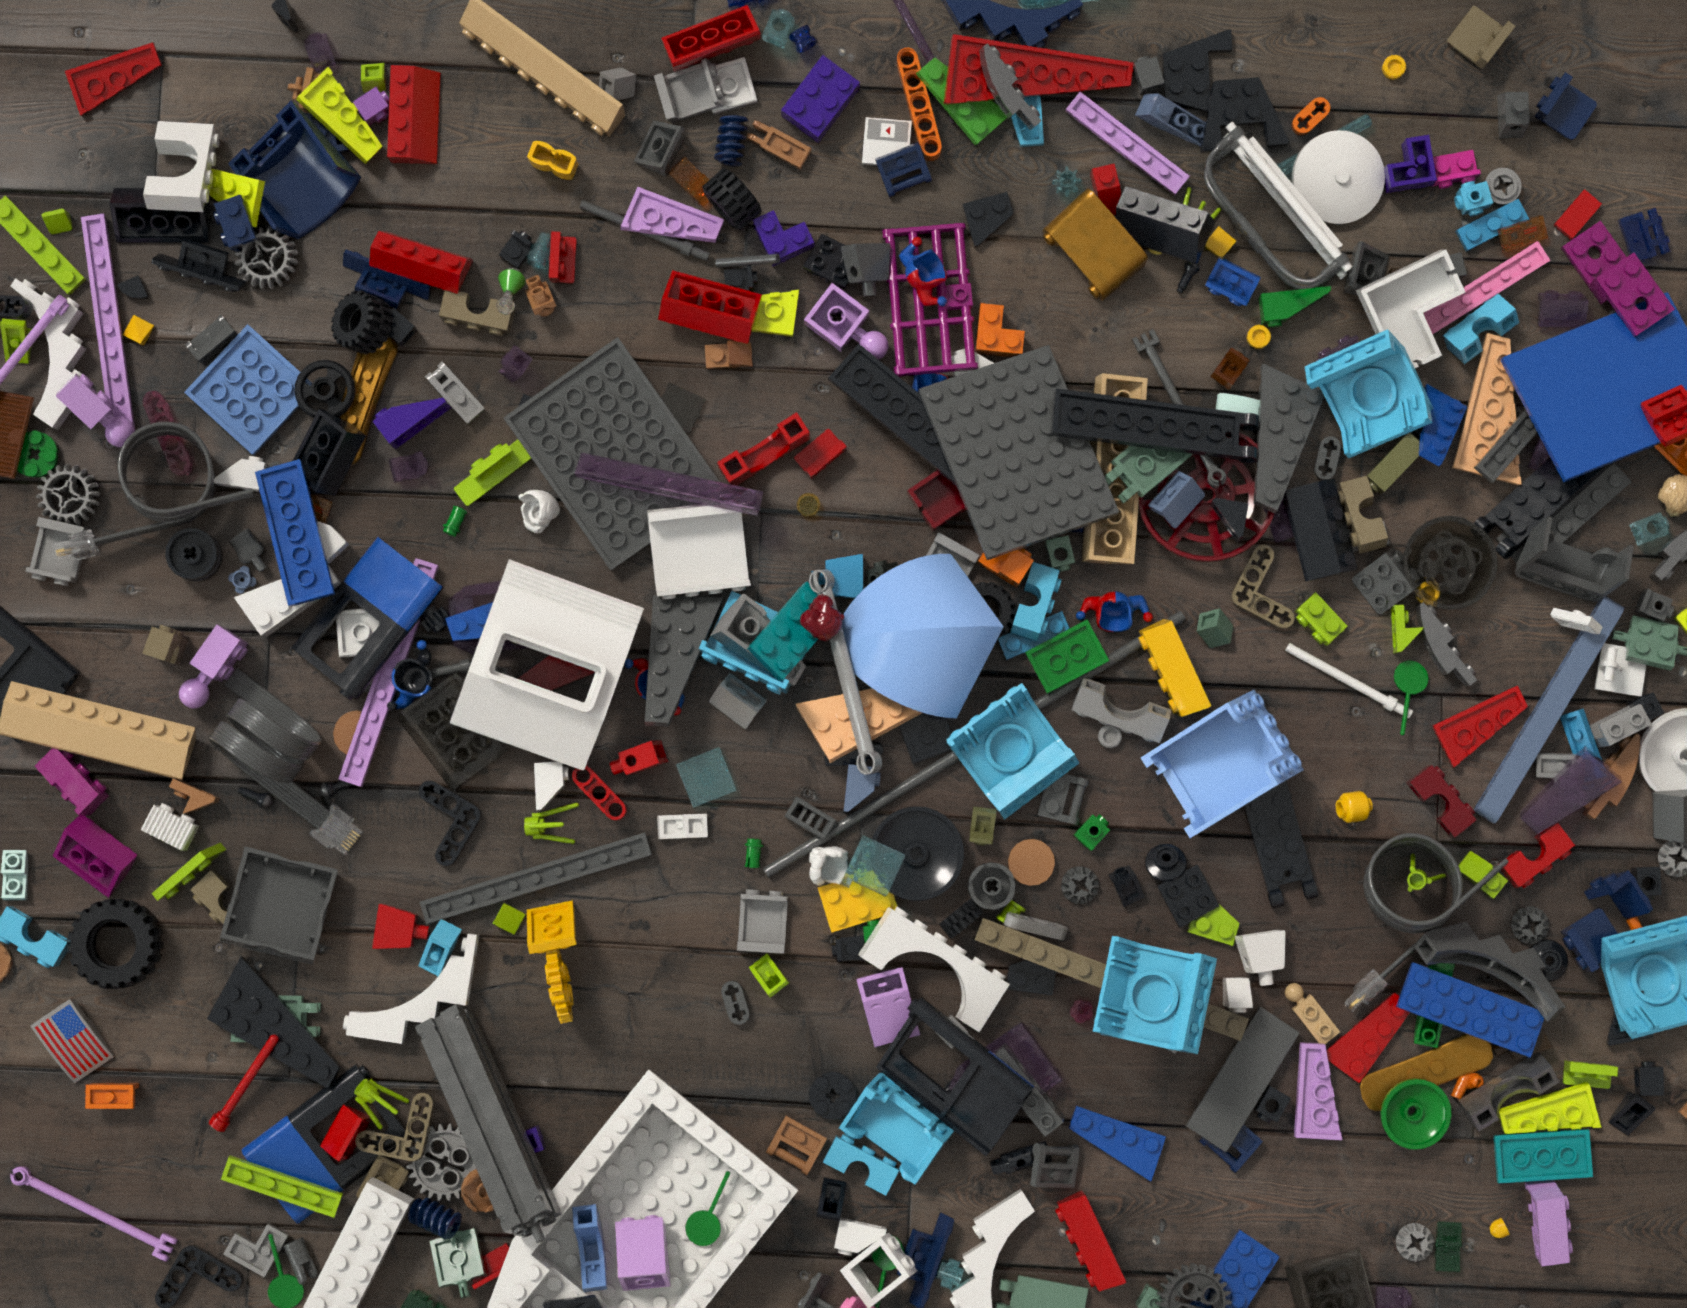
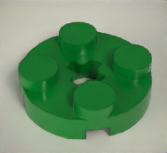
(48, 455)

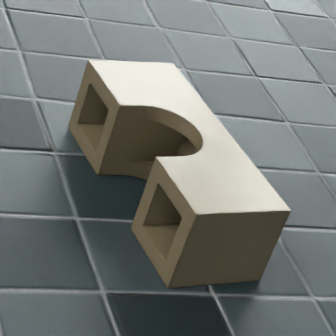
(456, 310)
(1366, 533)
(166, 644)
(210, 892)

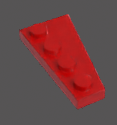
(106, 77)
(1472, 727)
(1367, 1039)

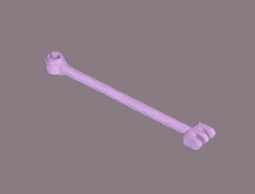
(58, 306)
(159, 1244)

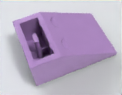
(885, 1004)

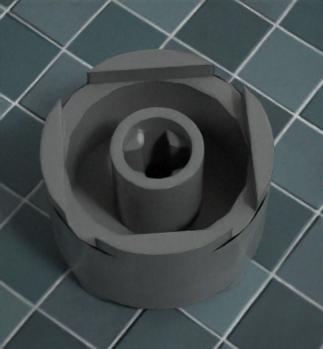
(992, 899)

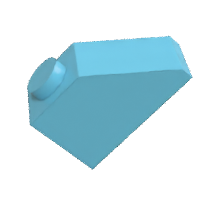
(439, 947)

